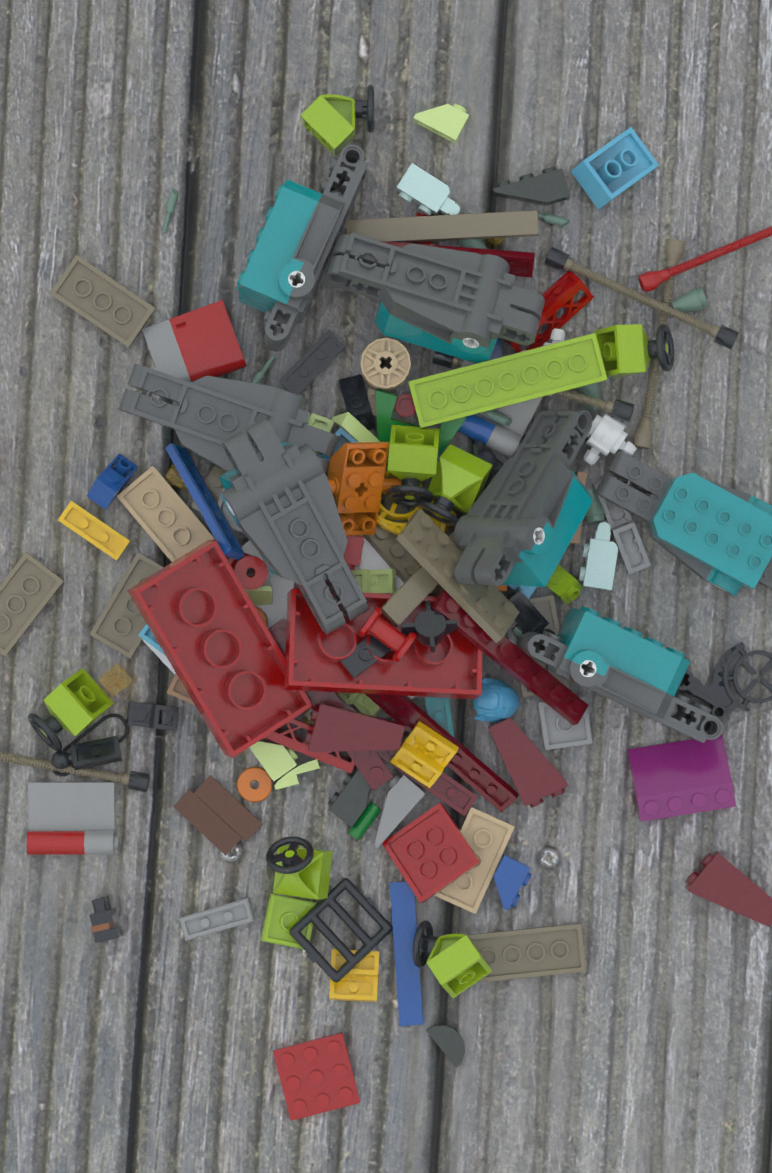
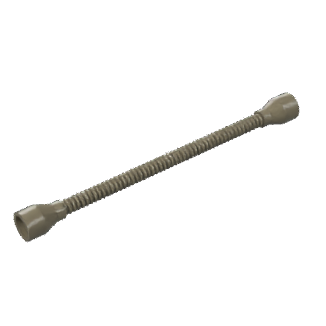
(643, 435)

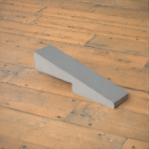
(625, 535)

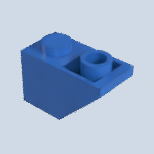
(112, 481)
(508, 878)

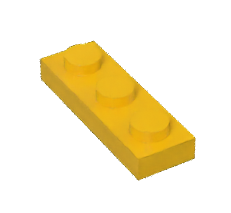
(94, 530)

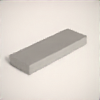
(216, 919)

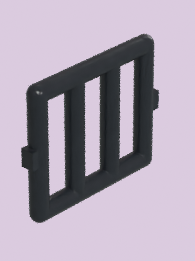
(369, 942)

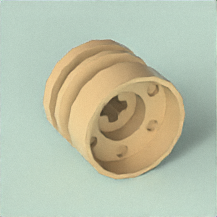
(385, 378)

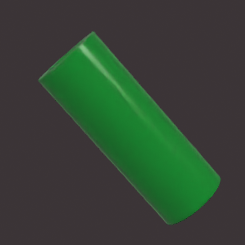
(364, 821)

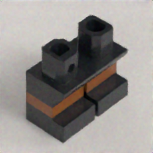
(102, 920)

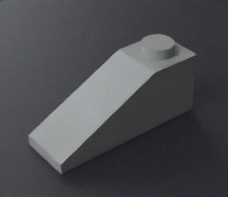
(398, 803)

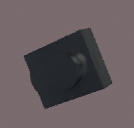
(356, 400)

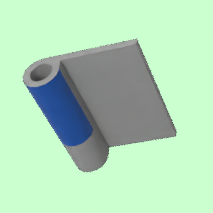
(498, 436)

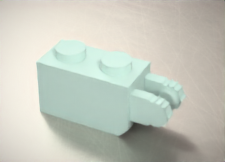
(427, 192)
(600, 560)

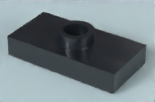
(361, 658)

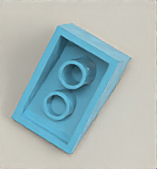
(614, 168)

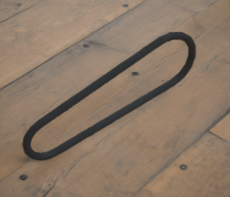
(89, 730)

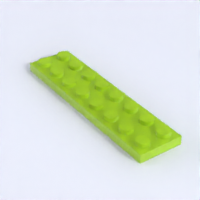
(507, 380)

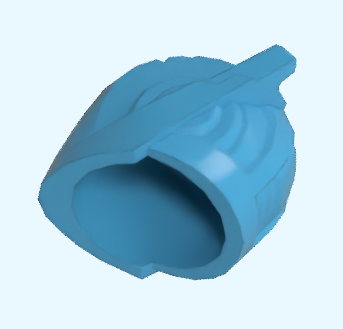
(496, 702)

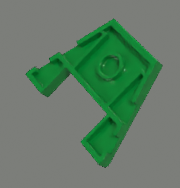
(384, 408)

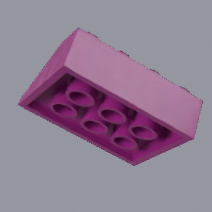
(681, 778)

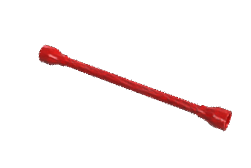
(653, 279)

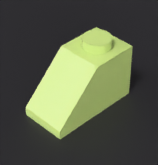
(444, 121)
(274, 758)

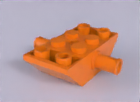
(357, 484)

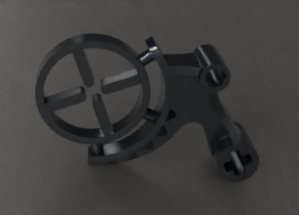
(718, 693)

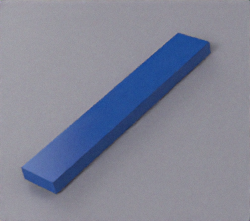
(205, 501)
(406, 972)

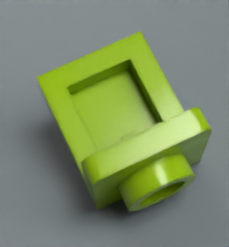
(564, 585)

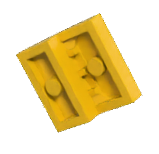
(424, 754)
(360, 982)

